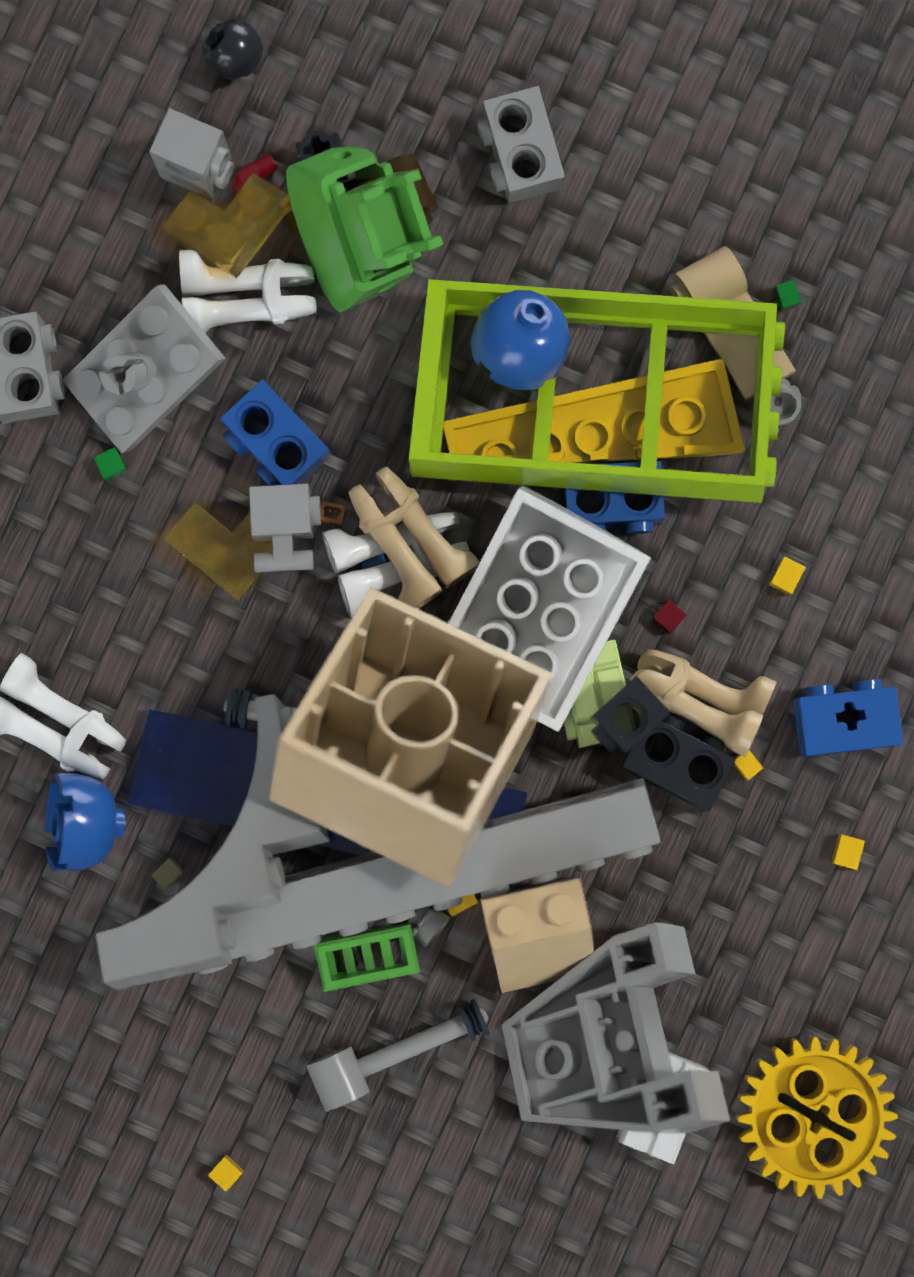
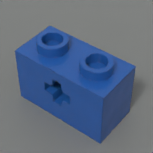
(876, 713)

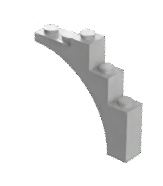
(191, 928)

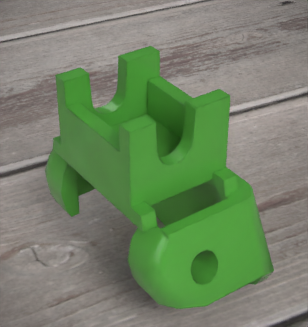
(358, 229)

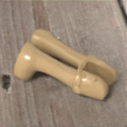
(417, 582)
(740, 710)

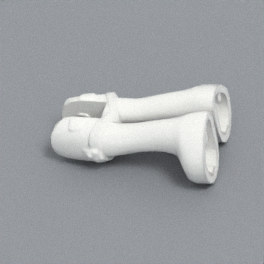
(202, 280)
(350, 550)
(24, 685)

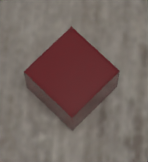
(669, 616)

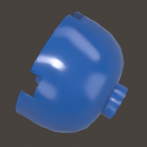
(521, 339)
(80, 822)

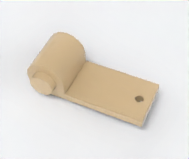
(722, 278)

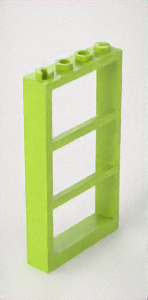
(598, 308)

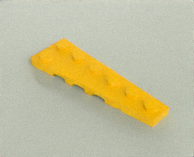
(609, 421)

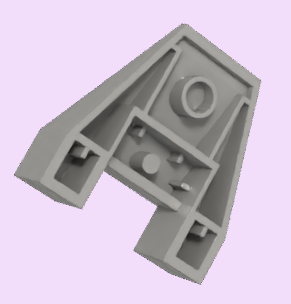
(597, 1045)

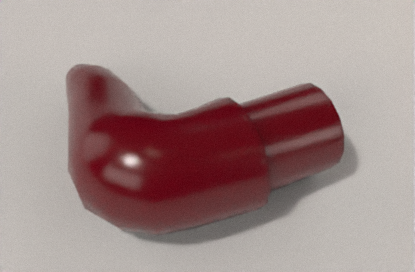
(262, 167)

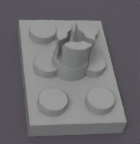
(143, 369)

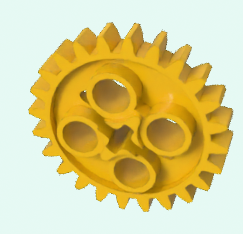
(795, 1154)

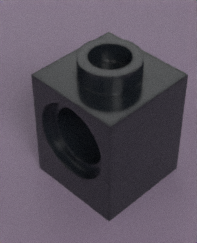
(647, 705)

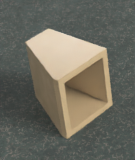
(538, 932)

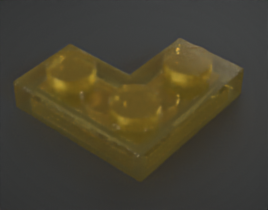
(229, 235)
(218, 552)

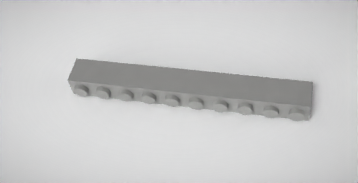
(508, 850)

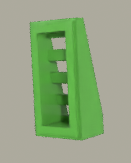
(351, 977)

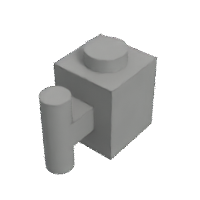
(280, 516)

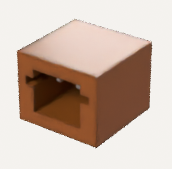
(333, 513)

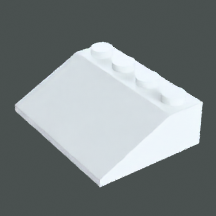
(550, 594)

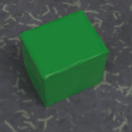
(787, 296)
(110, 464)

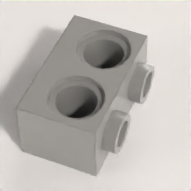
(532, 143)
(192, 154)
(30, 365)

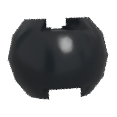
(232, 49)

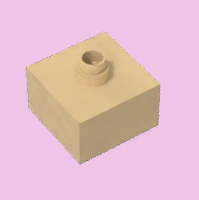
(408, 736)

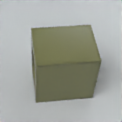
(167, 873)

